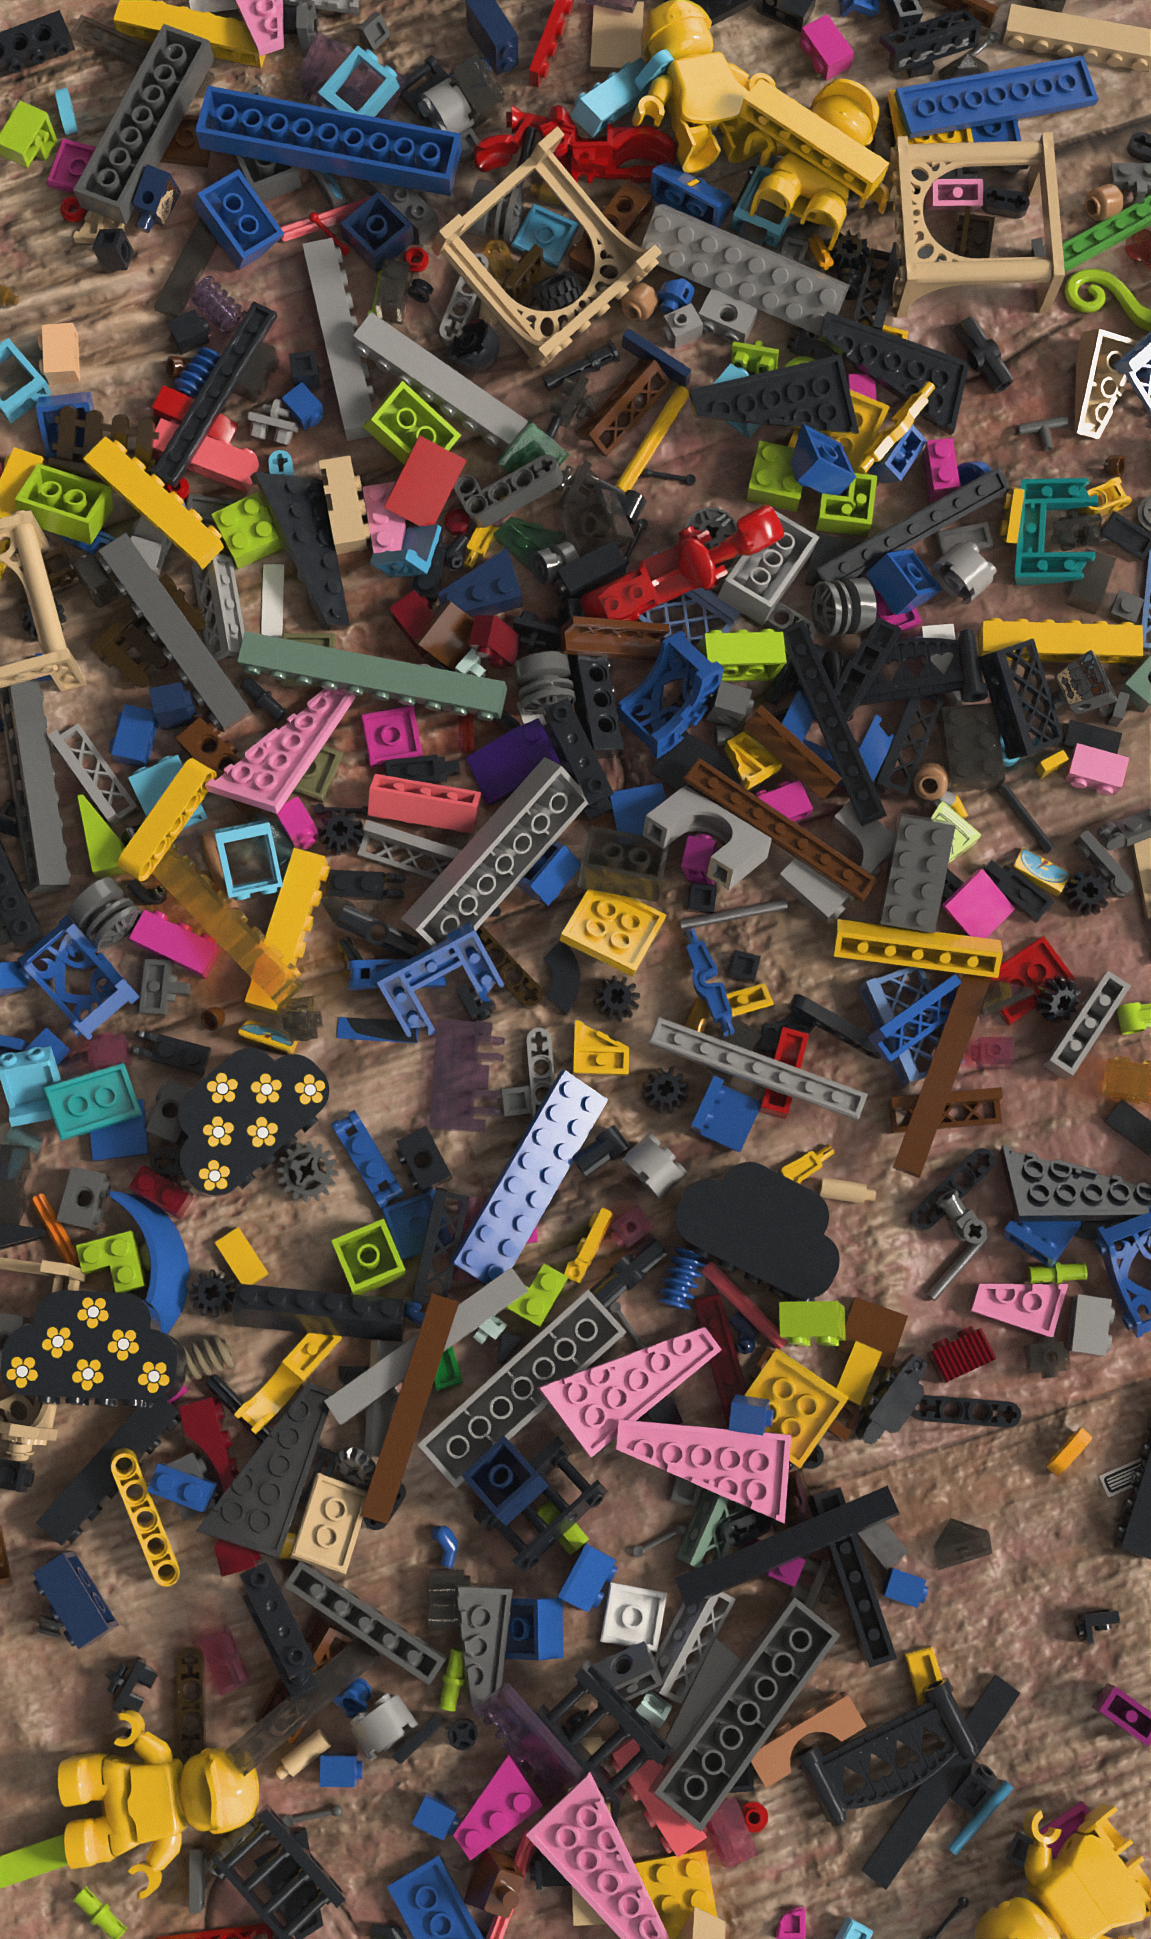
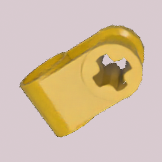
(1110, 497)

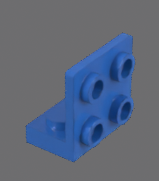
(725, 1115)
(1042, 1239)

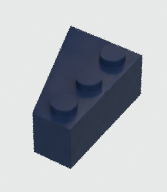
(486, 589)

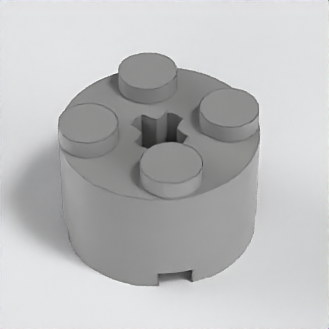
(446, 107)
(964, 572)
(654, 1165)
(383, 1725)

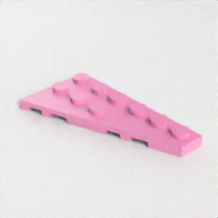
(263, 23)
(283, 756)
(625, 1387)
(727, 1462)
(592, 1857)

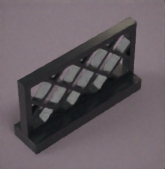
(1008, 703)

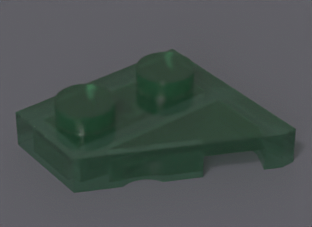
(525, 538)

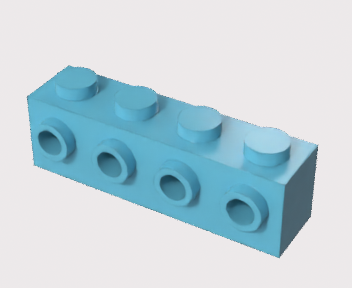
(610, 99)

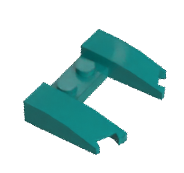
(1040, 496)

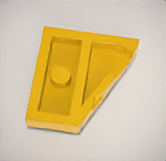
(1013, 506)
(751, 760)
(598, 1053)

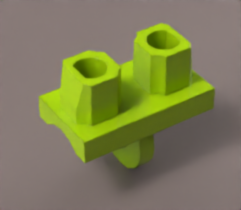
(754, 357)

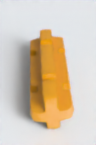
(820, 252)

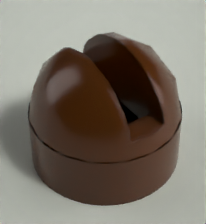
(175, 366)
(1115, 465)
(213, 1018)

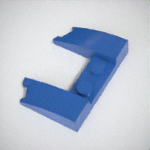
(873, 748)
(401, 981)

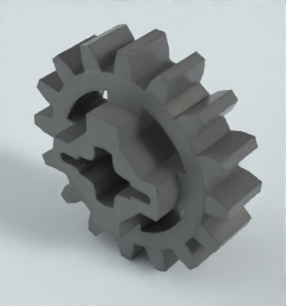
(303, 1183)

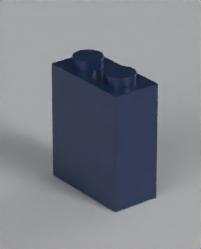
(493, 34)

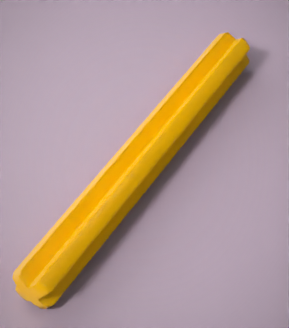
(653, 439)

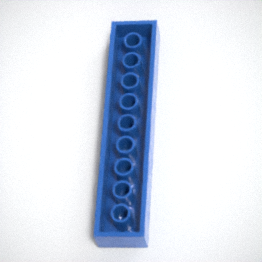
(329, 140)

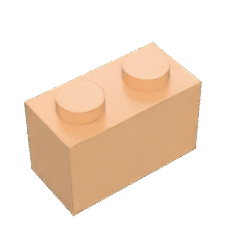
(60, 353)

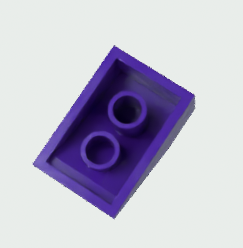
(509, 760)

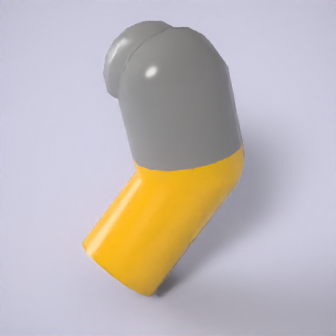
(953, 802)

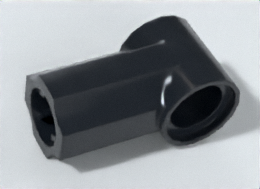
(631, 501)
(605, 1148)

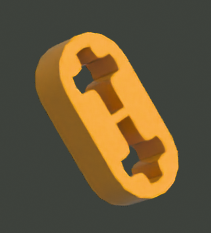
(1069, 1451)

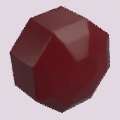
(456, 521)

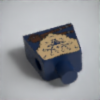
(155, 198)

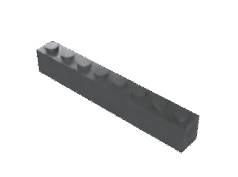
(174, 632)
(34, 788)

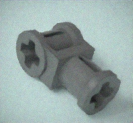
(962, 1218)

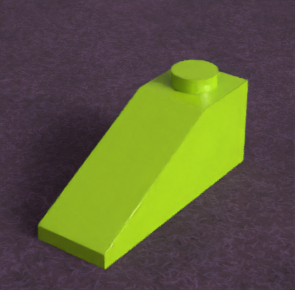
(101, 841)

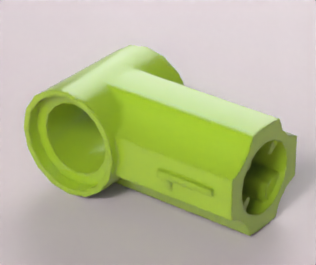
(1134, 1017)
(570, 1540)

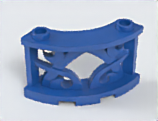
(650, 694)
(114, 992)
(1118, 1274)

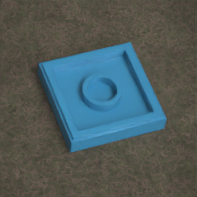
(547, 231)

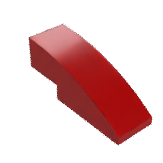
(175, 405)
(791, 1052)

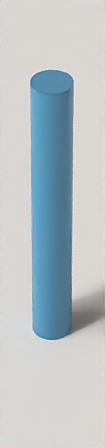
(978, 1820)

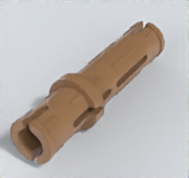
(211, 854)

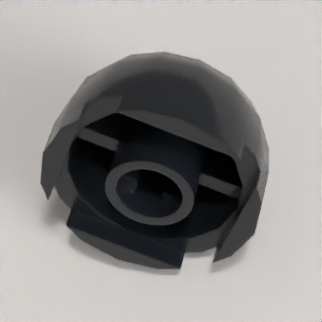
(476, 347)

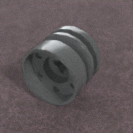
(503, 216)
(718, 523)
(843, 607)
(543, 681)
(104, 913)

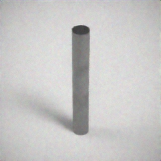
(955, 1269)

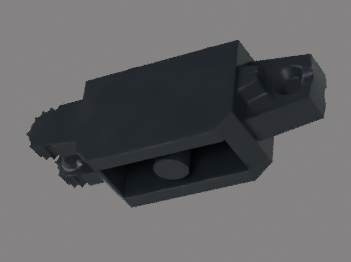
(892, 1400)

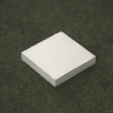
(633, 1616)

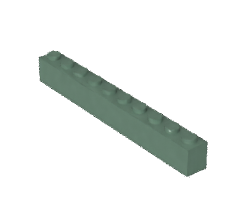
(372, 675)

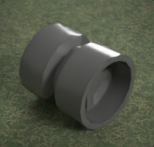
(547, 561)

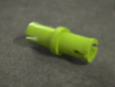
(1058, 1273)
(452, 1680)
(100, 1913)

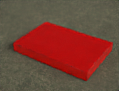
(424, 482)
(1029, 970)

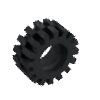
(557, 290)

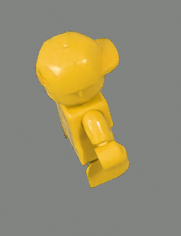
(697, 88)
(803, 187)
(151, 1801)
(1079, 1891)

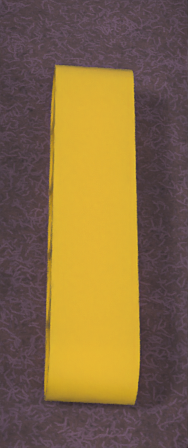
(166, 820)
(148, 1530)

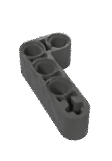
(541, 474)

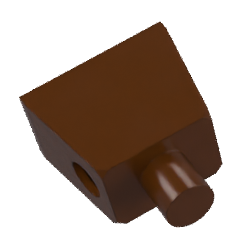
(495, 1884)

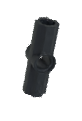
(983, 355)
(361, 924)
(628, 1271)

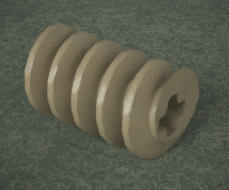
(207, 1357)

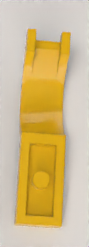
(287, 1379)

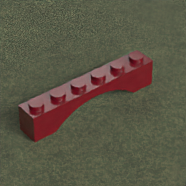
(204, 1426)

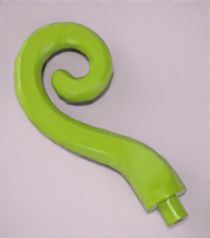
(1134, 310)

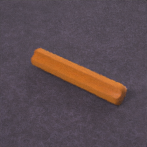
(55, 1230)

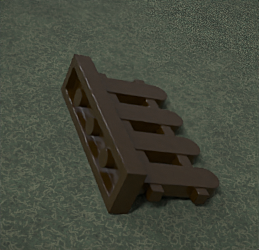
(93, 427)
(127, 628)

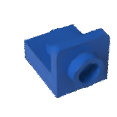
(866, 7)

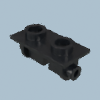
(805, 343)

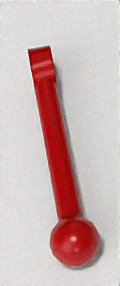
(313, 217)

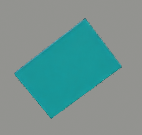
(92, 1101)

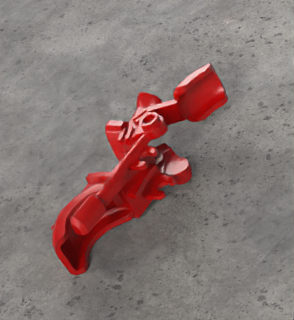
(579, 155)
(681, 568)

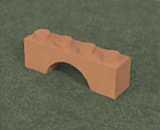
(835, 1717)

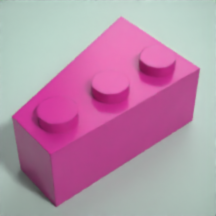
(498, 1808)

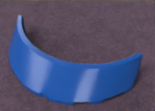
(167, 1257)

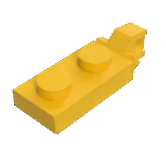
(588, 1246)

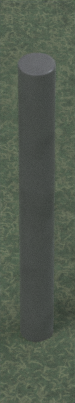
(733, 914)

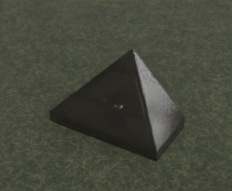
(963, 66)
(883, 141)
(1003, 995)
(960, 1544)

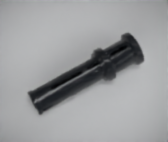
(590, 362)

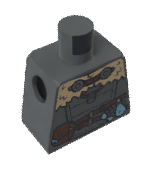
(1084, 685)

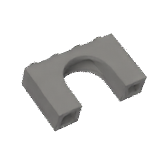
(693, 812)
(820, 894)

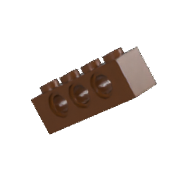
(629, 198)
(201, 734)

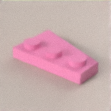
(385, 526)
(1021, 1305)

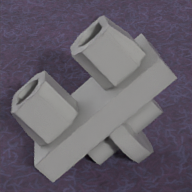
(284, 428)

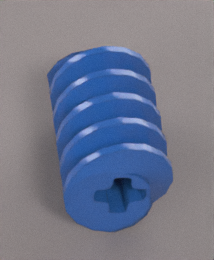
(196, 372)
(681, 1279)

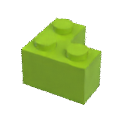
(27, 135)
(849, 513)
(119, 1255)
(541, 1296)

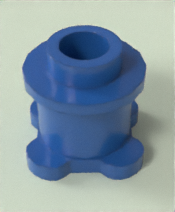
(354, 1698)

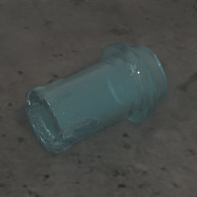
(17, 1136)

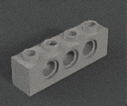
(1086, 1025)

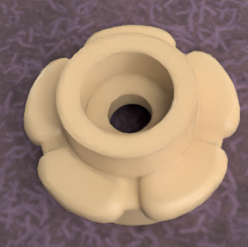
(19, 1451)

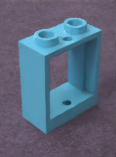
(380, 96)
(775, 231)
(27, 396)
(244, 831)

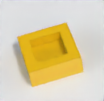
(1051, 764)

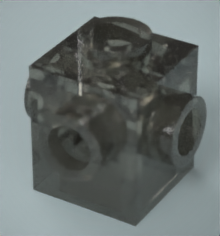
(302, 1019)
(1036, 1357)

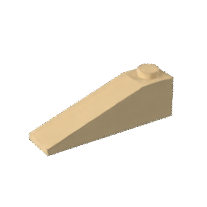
(1098, 380)

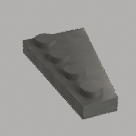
(483, 1636)

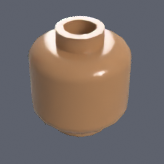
(1104, 202)
(639, 302)
(927, 789)

